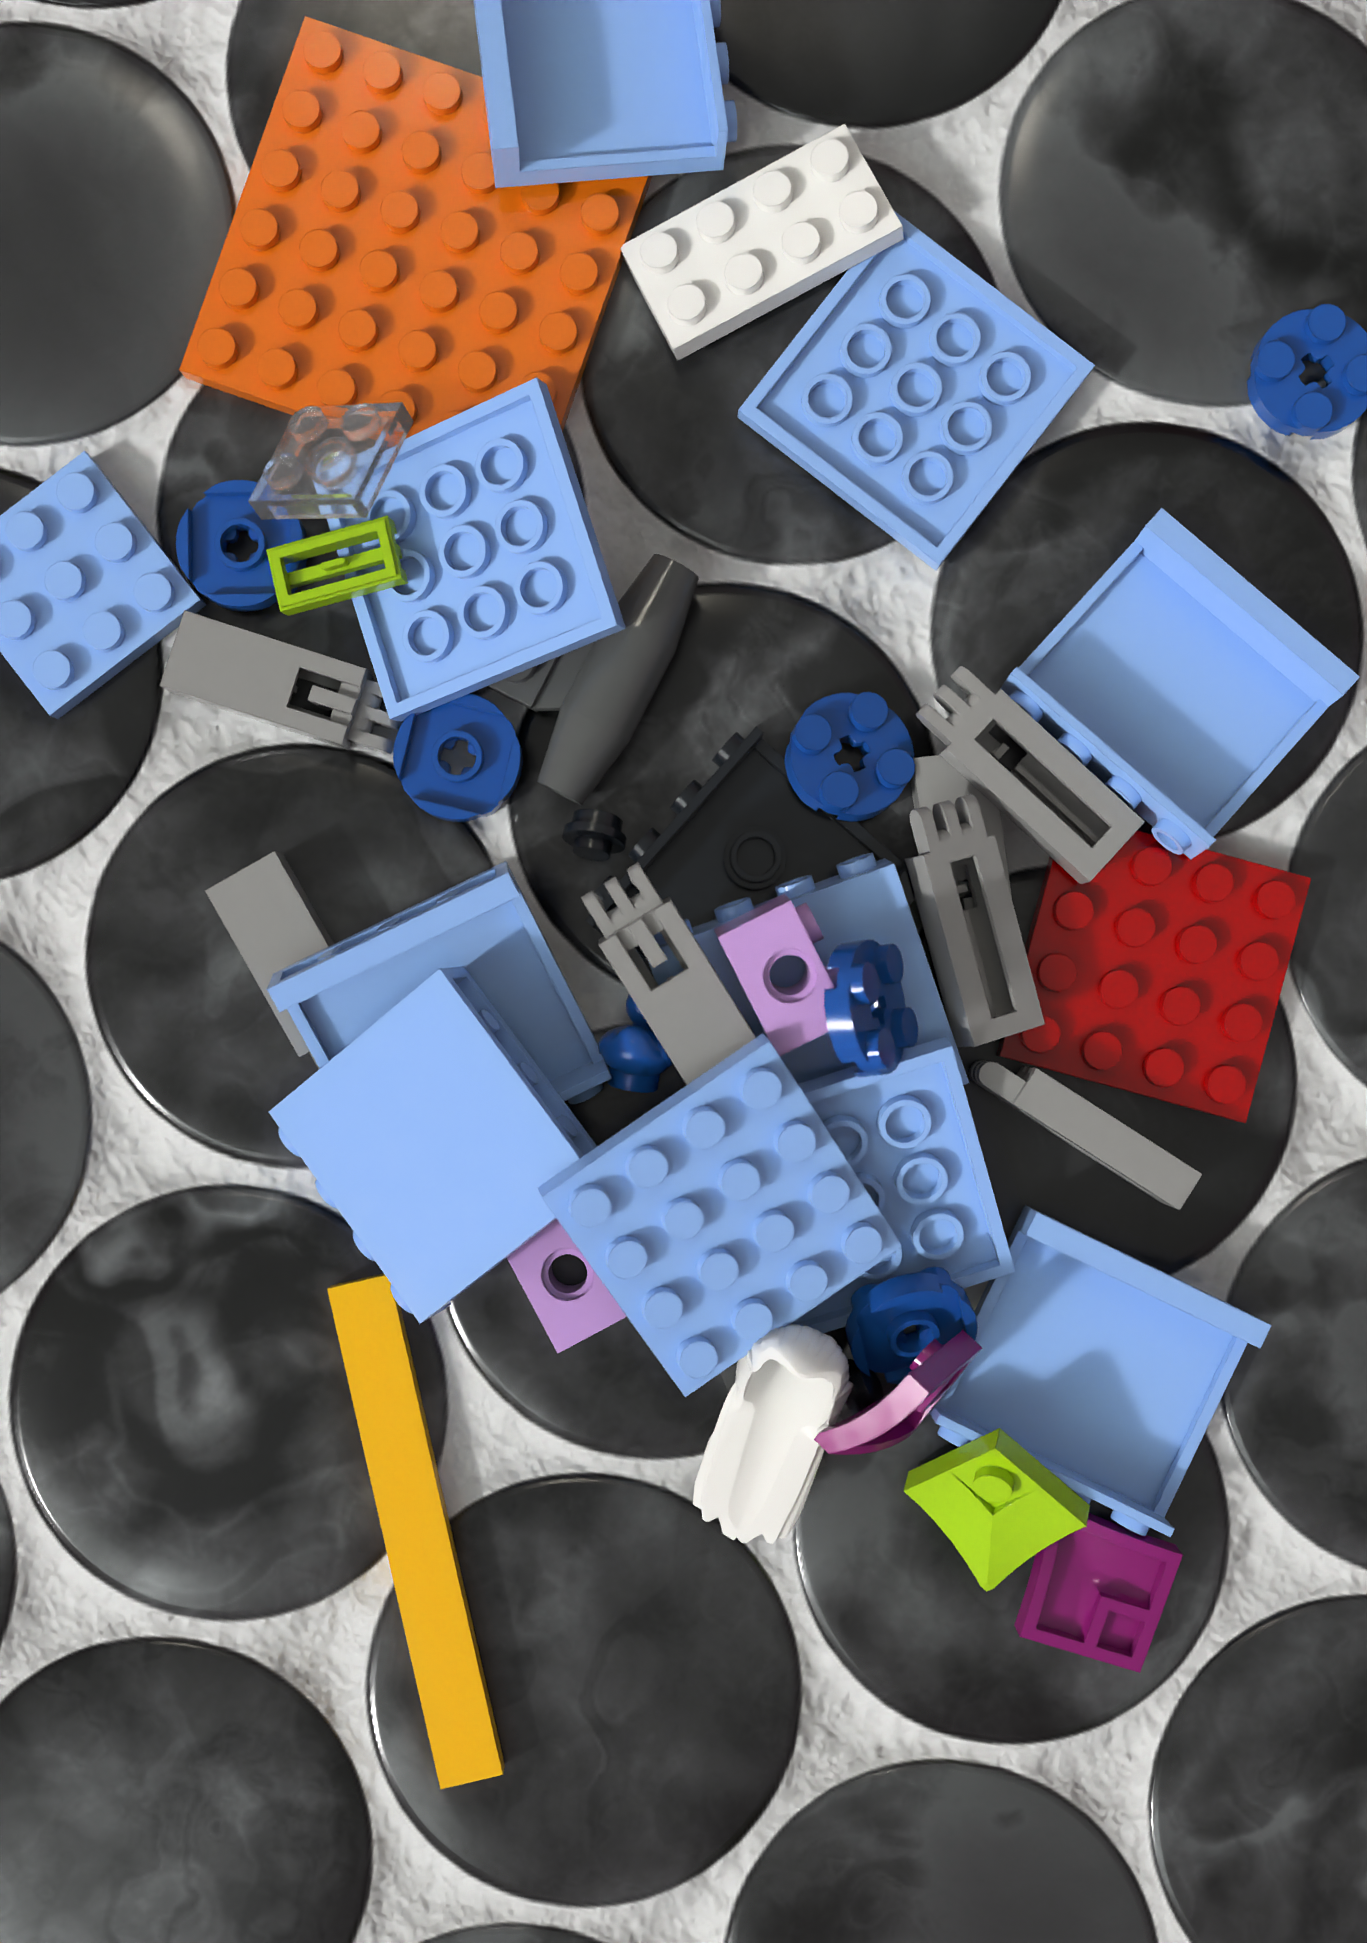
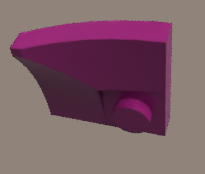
(906, 1407)
(1099, 1593)

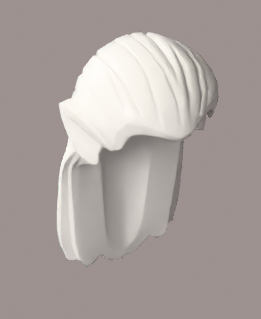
(764, 1440)

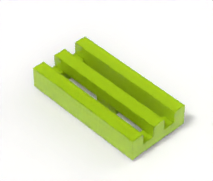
(388, 554)

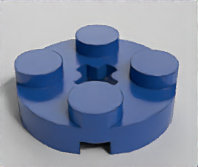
(1323, 338)
(204, 540)
(479, 788)
(835, 788)
(868, 1007)
(885, 1309)

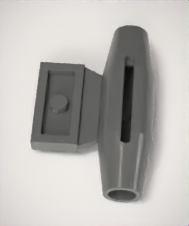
(608, 682)

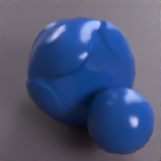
(634, 1054)

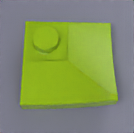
(996, 1504)

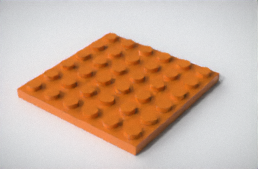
(388, 259)

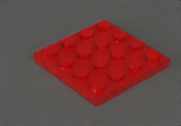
(1161, 974)

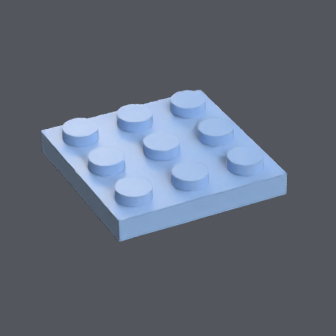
(82, 586)

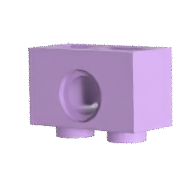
(753, 945)
(564, 1310)

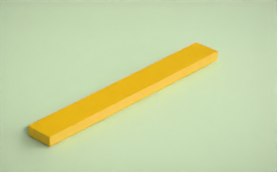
(416, 1531)

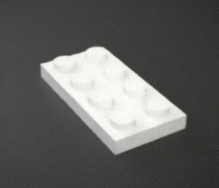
(762, 242)

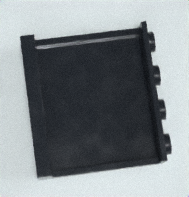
(743, 792)

